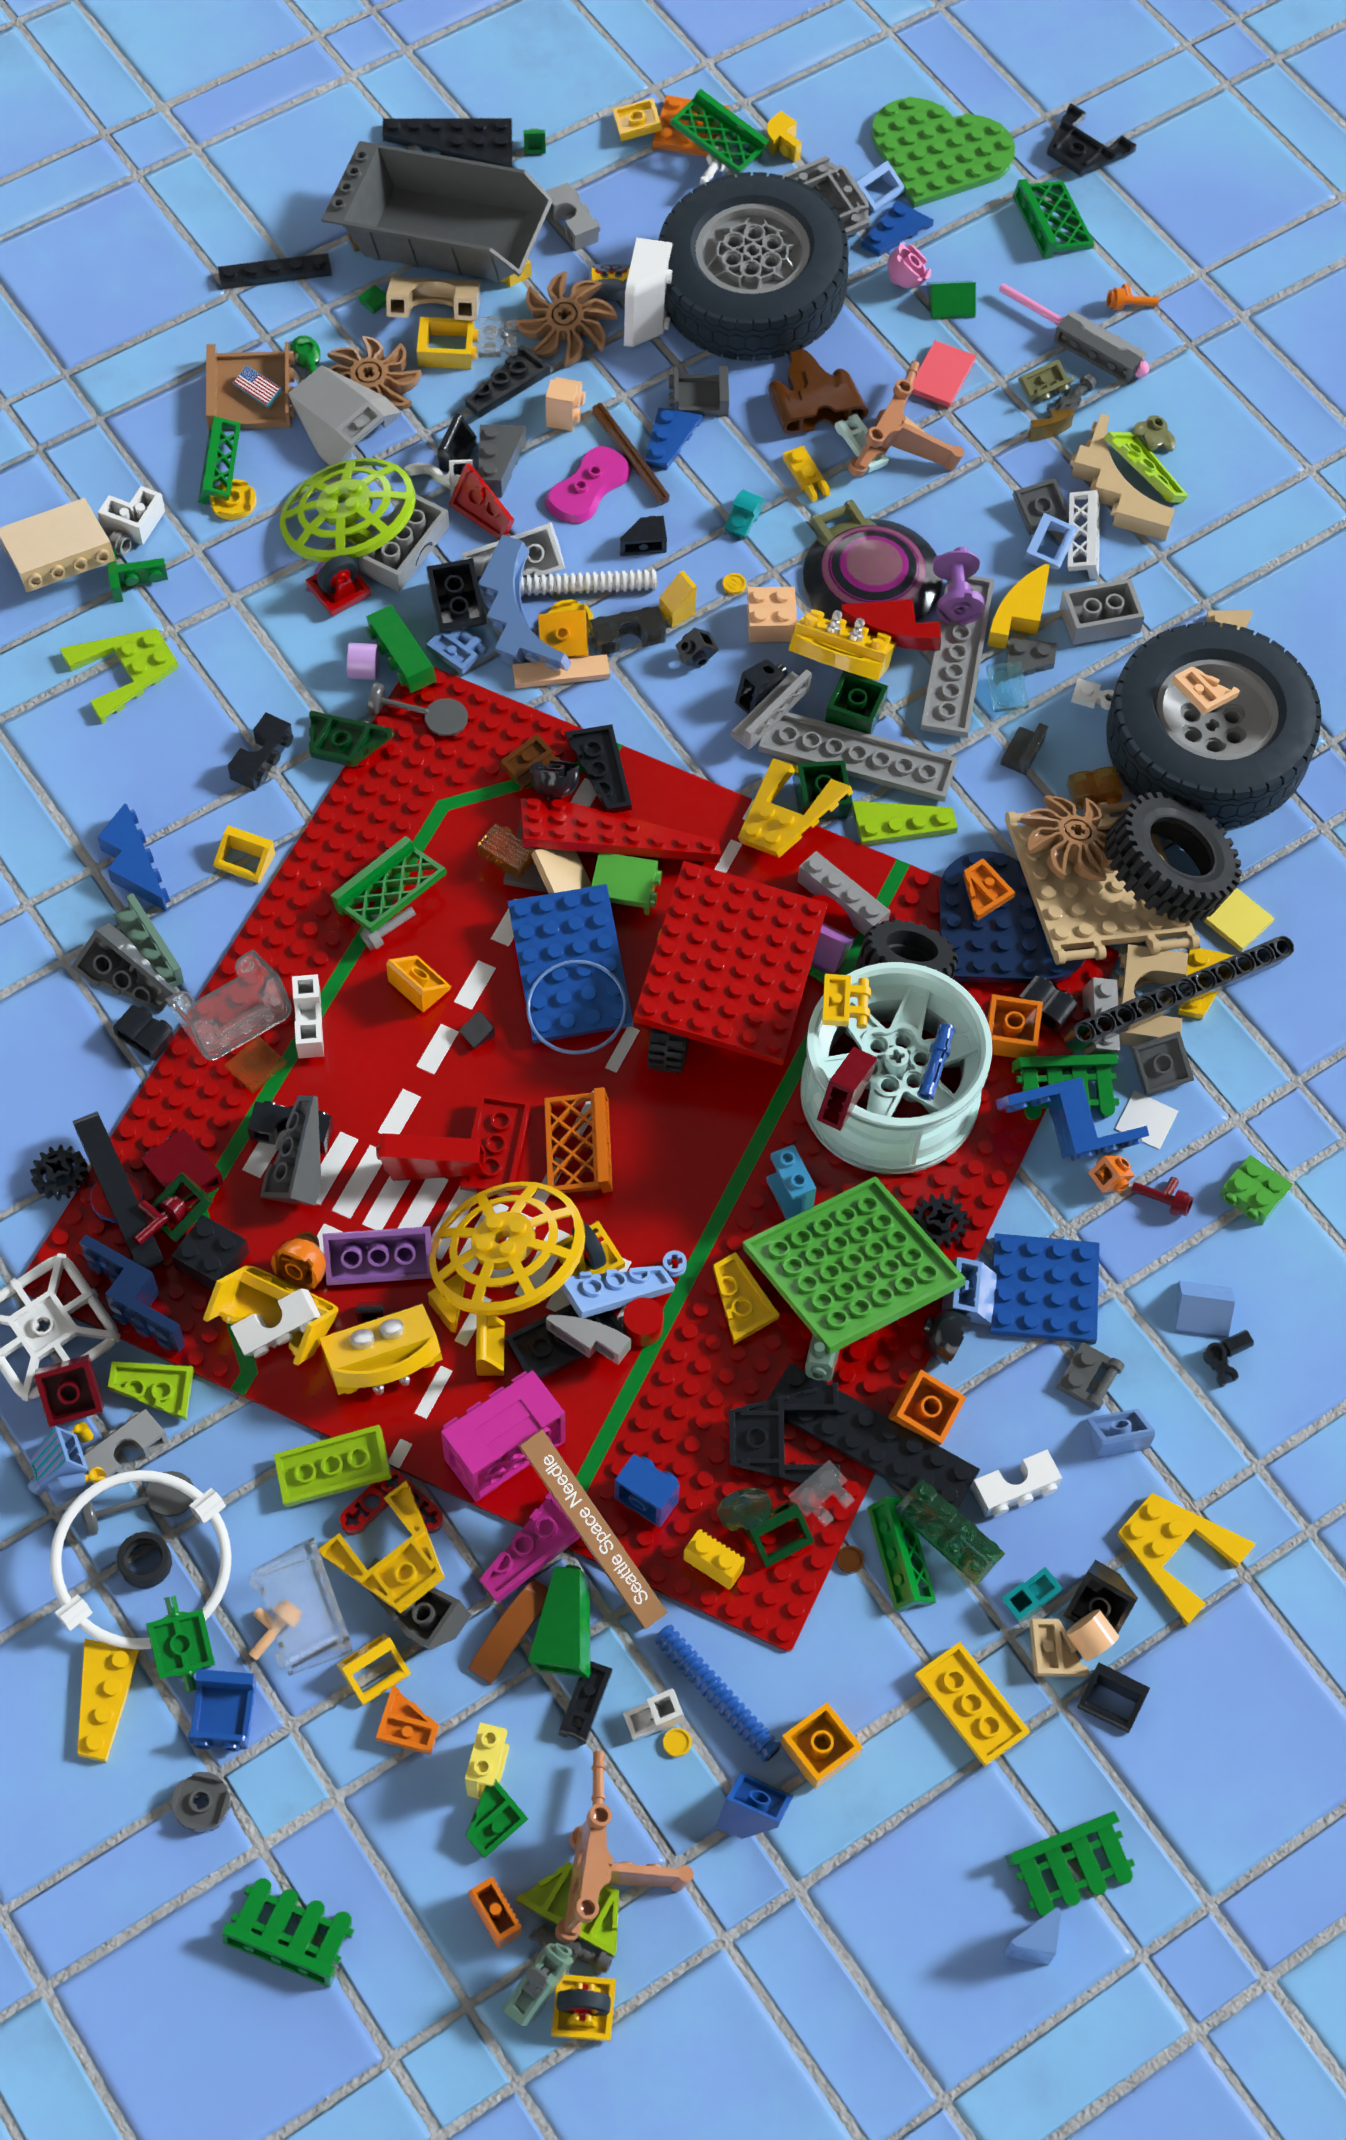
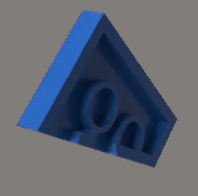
(894, 227)
(669, 435)

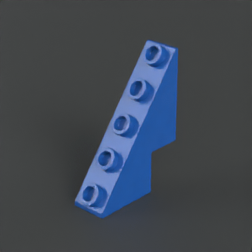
(133, 862)

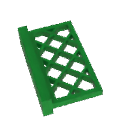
(725, 124)
(1038, 219)
(378, 875)

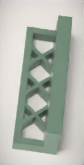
(143, 934)

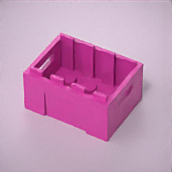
(486, 1440)

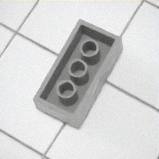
(404, 554)

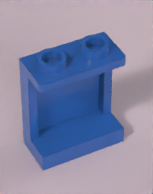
(222, 1710)

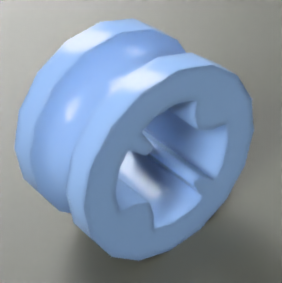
(680, 1257)

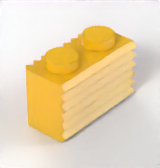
(714, 1559)

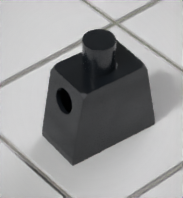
(758, 683)

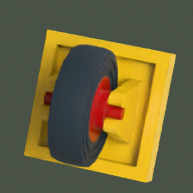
(598, 1251)
(584, 2008)

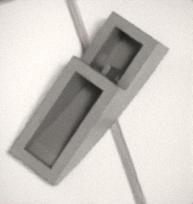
(589, 1336)

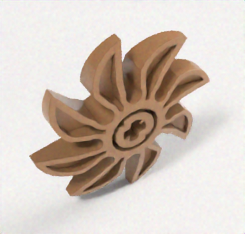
(578, 316)
(377, 373)
(1069, 837)

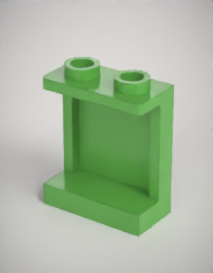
(628, 879)

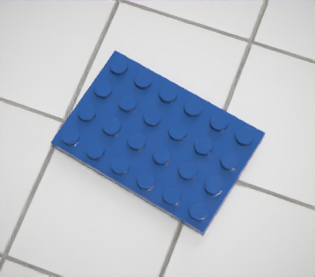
(567, 928)

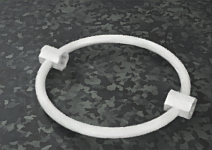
(205, 1508)

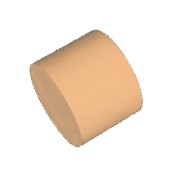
(1092, 1635)

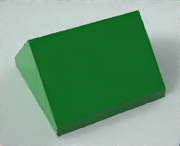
(952, 299)

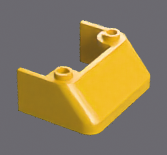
(258, 1292)

